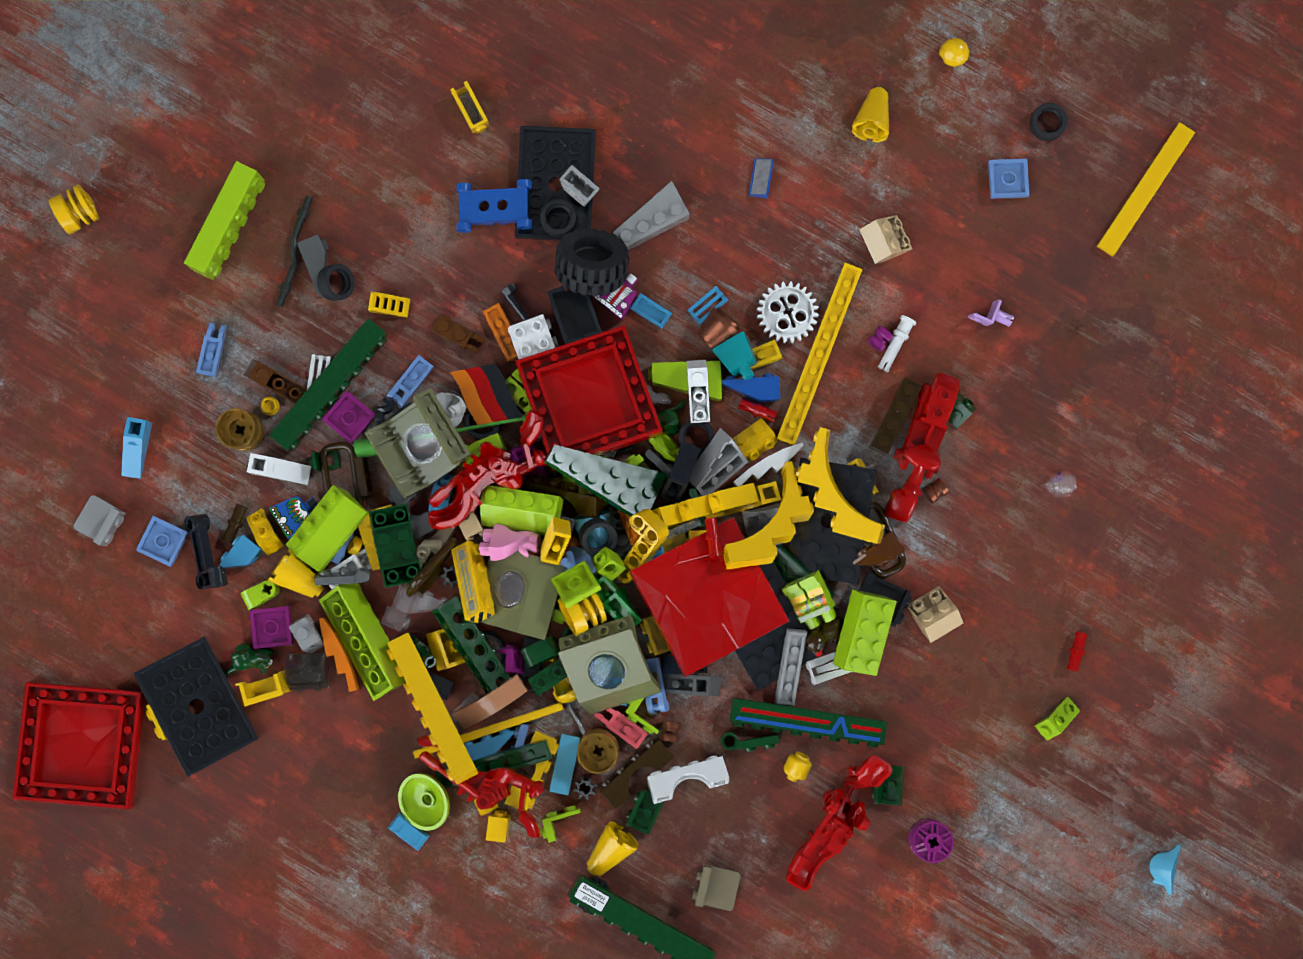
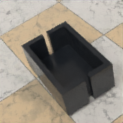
(573, 314)

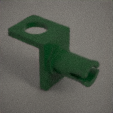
(424, 652)

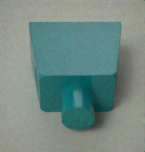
(737, 355)

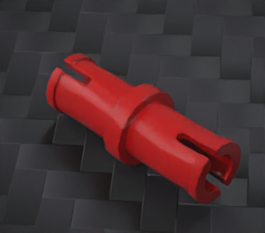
(757, 409)
(713, 538)
(1077, 651)

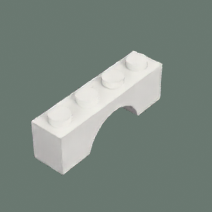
(711, 772)

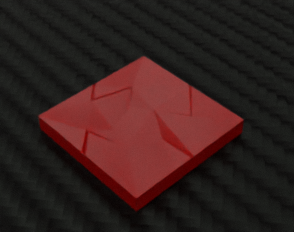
(590, 394)
(705, 606)
(78, 745)

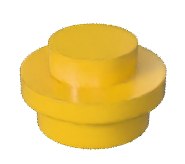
(270, 406)

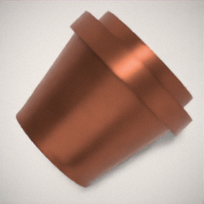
(718, 328)

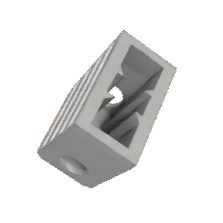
(579, 186)
(307, 634)

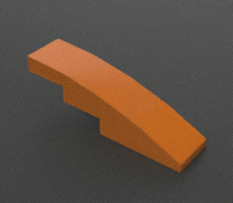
(334, 647)

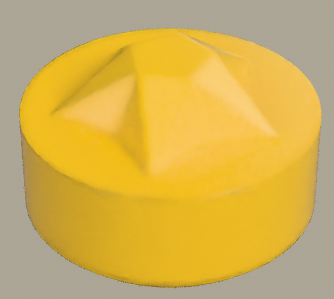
(355, 545)

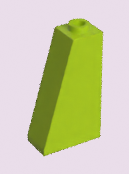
(674, 377)

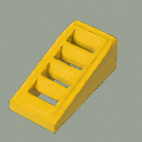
(372, 303)

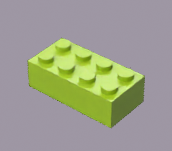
(864, 632)

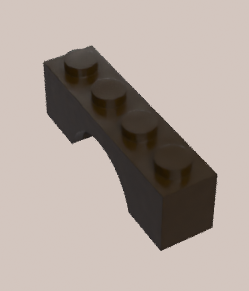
(895, 417)
(582, 499)
(654, 756)

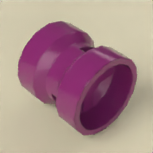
(880, 338)

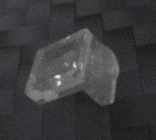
(396, 619)

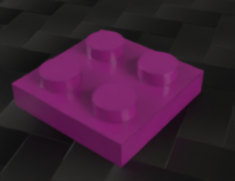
(349, 417)
(271, 627)

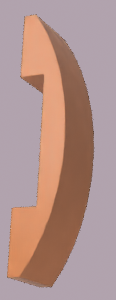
(491, 702)

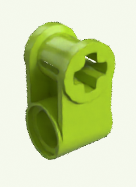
(257, 595)

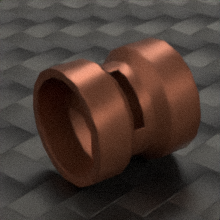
(936, 490)
(672, 727)

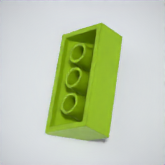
(519, 509)
(327, 528)

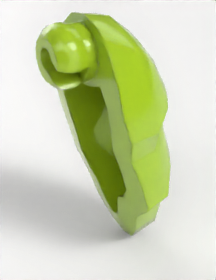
(665, 446)

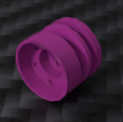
(928, 829)

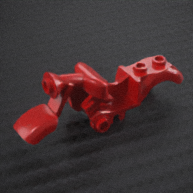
(922, 443)
(489, 467)
(492, 787)
(838, 822)

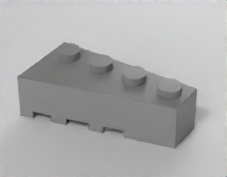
(655, 217)

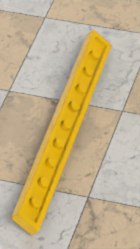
(819, 354)

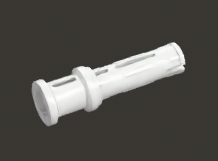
(900, 335)

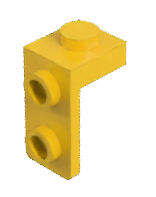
(263, 532)

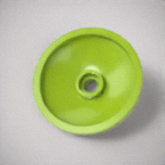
(423, 801)

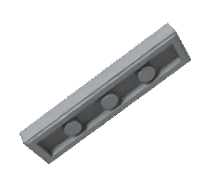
(790, 667)

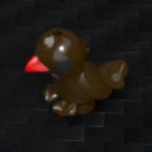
(827, 632)

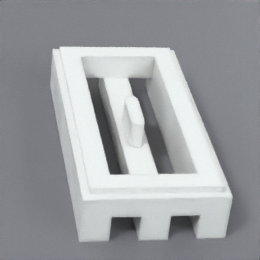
(319, 370)

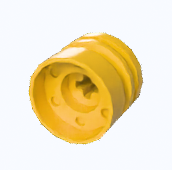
(73, 209)
(578, 614)

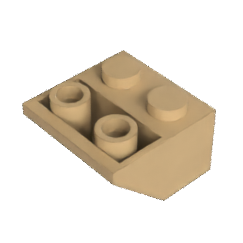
(885, 239)
(935, 614)

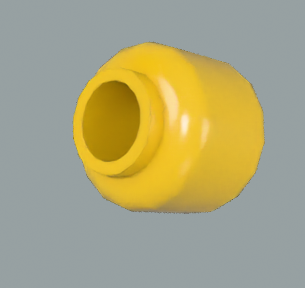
(797, 766)

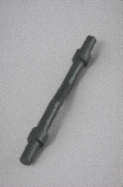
(302, 214)

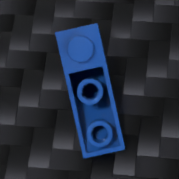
(759, 389)

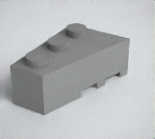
(716, 464)

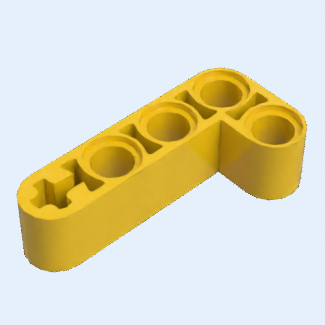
(652, 535)

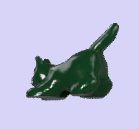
(669, 419)
(246, 658)

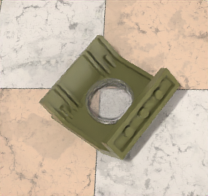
(418, 445)
(522, 594)

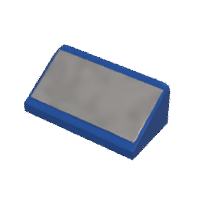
(761, 178)

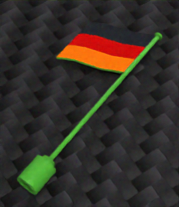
(485, 397)

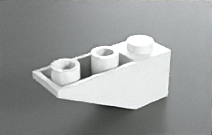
(698, 391)
(278, 469)

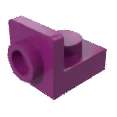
(514, 659)

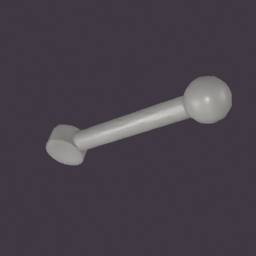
(576, 718)

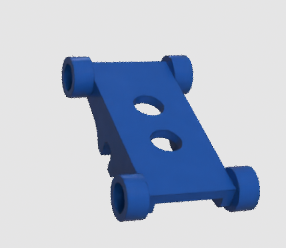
(514, 213)

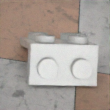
(532, 336)

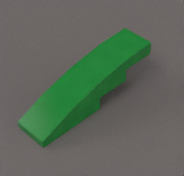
(614, 600)

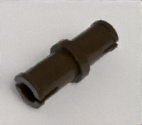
(234, 523)

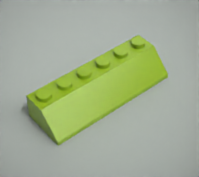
(362, 638)

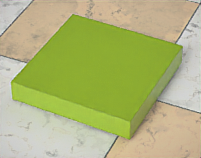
(575, 584)

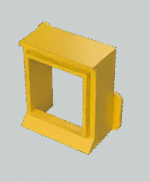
(264, 689)

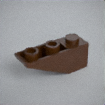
(274, 381)
(881, 553)

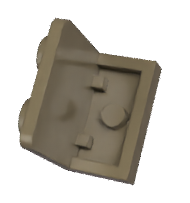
(716, 887)

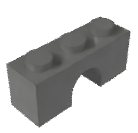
(419, 524)

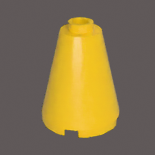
(873, 117)
(296, 576)
(611, 849)

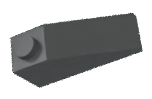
(314, 256)
(692, 684)

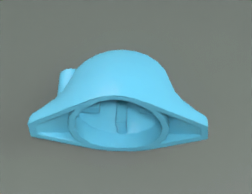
(1164, 867)

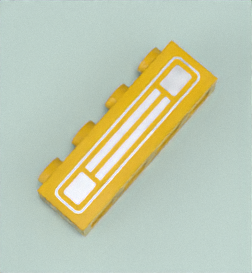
(473, 582)

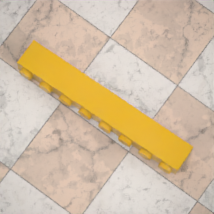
(432, 708)

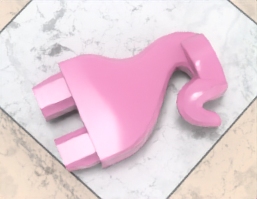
(506, 542)

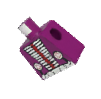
(621, 300)

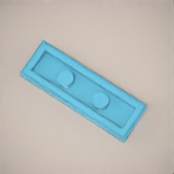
(564, 764)

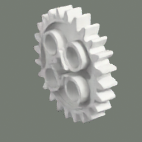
(804, 305)

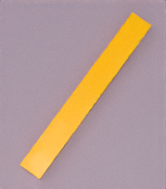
(1145, 189)
(499, 726)

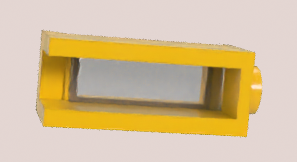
(470, 108)

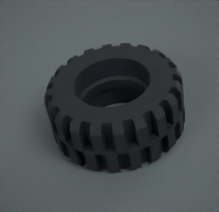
(591, 262)

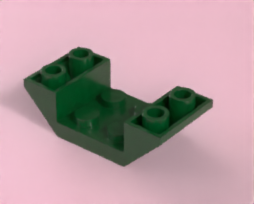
(394, 545)

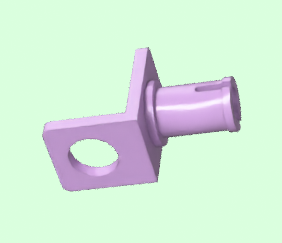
(994, 314)

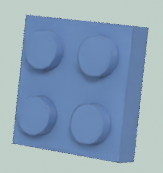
(1008, 178)
(162, 541)

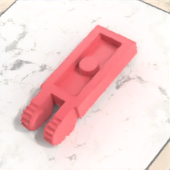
(623, 727)

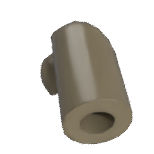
(427, 545)

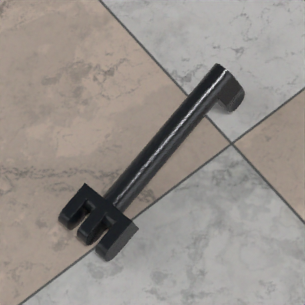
(508, 294)

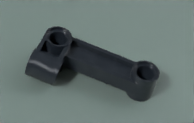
(208, 575)

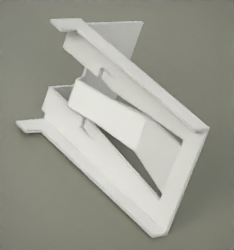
(826, 676)

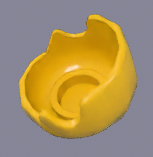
(954, 52)
(564, 692)

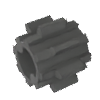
(447, 580)
(581, 792)

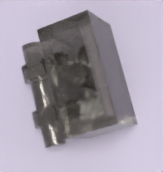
(307, 671)

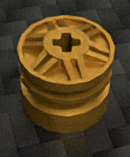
(229, 429)
(593, 761)

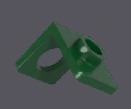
(315, 463)

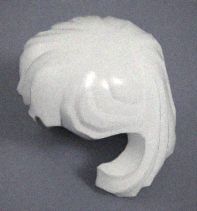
(453, 406)

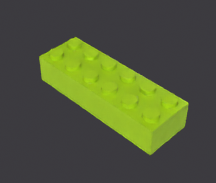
(225, 221)

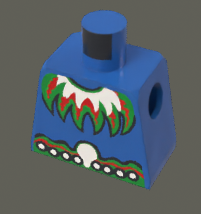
(292, 513)

